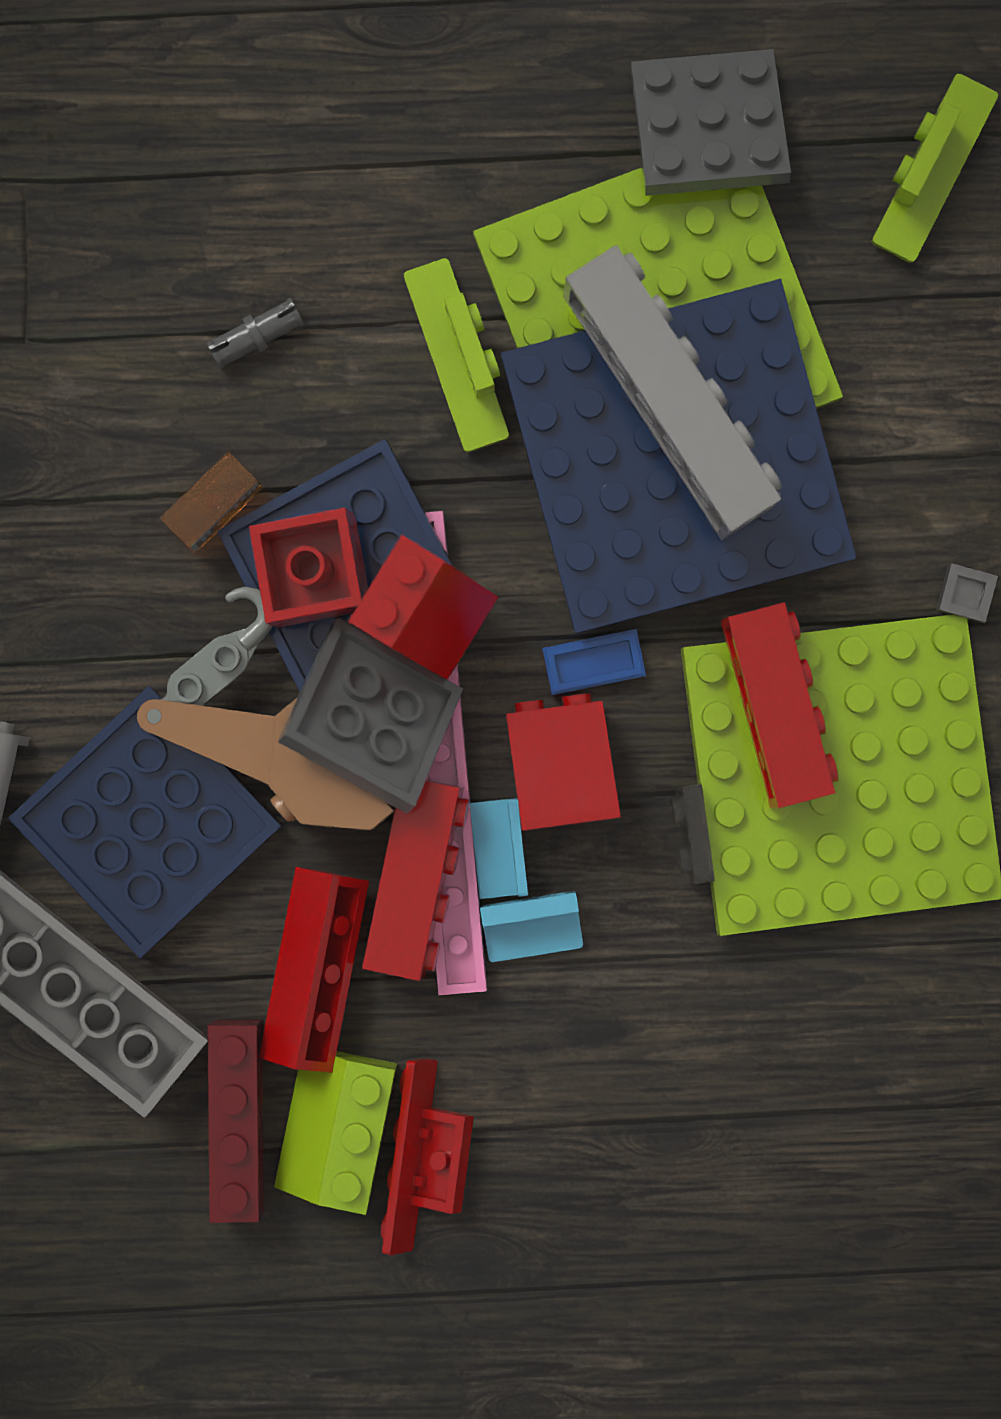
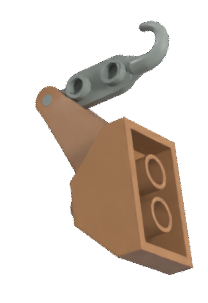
(250, 739)

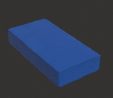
(594, 662)

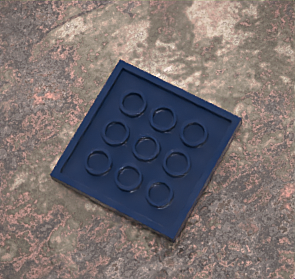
(384, 507)
(143, 827)

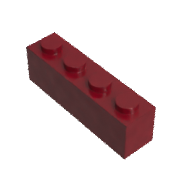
(235, 1121)

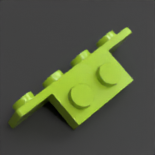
(935, 167)
(457, 354)

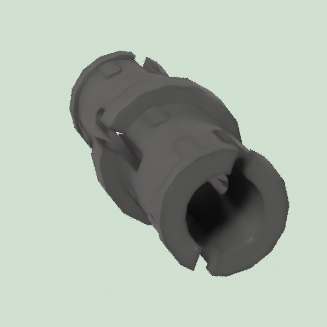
(255, 333)

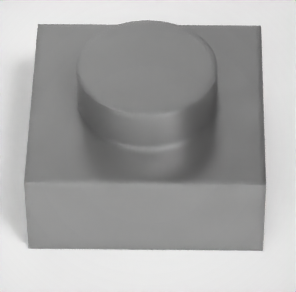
(967, 593)

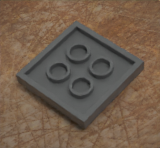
(710, 122)
(371, 715)

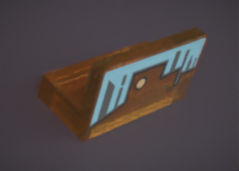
(211, 502)

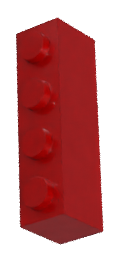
(779, 706)
(413, 883)
(313, 970)

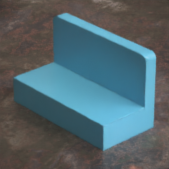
(498, 848)
(531, 926)

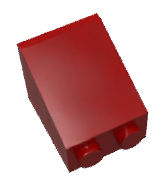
(423, 608)
(562, 763)

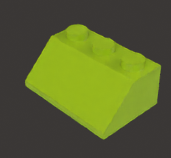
(336, 1132)

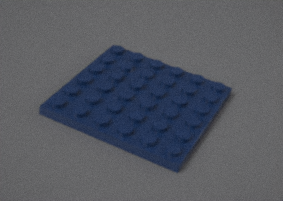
(615, 505)

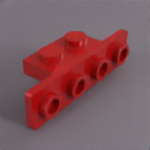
(427, 1160)

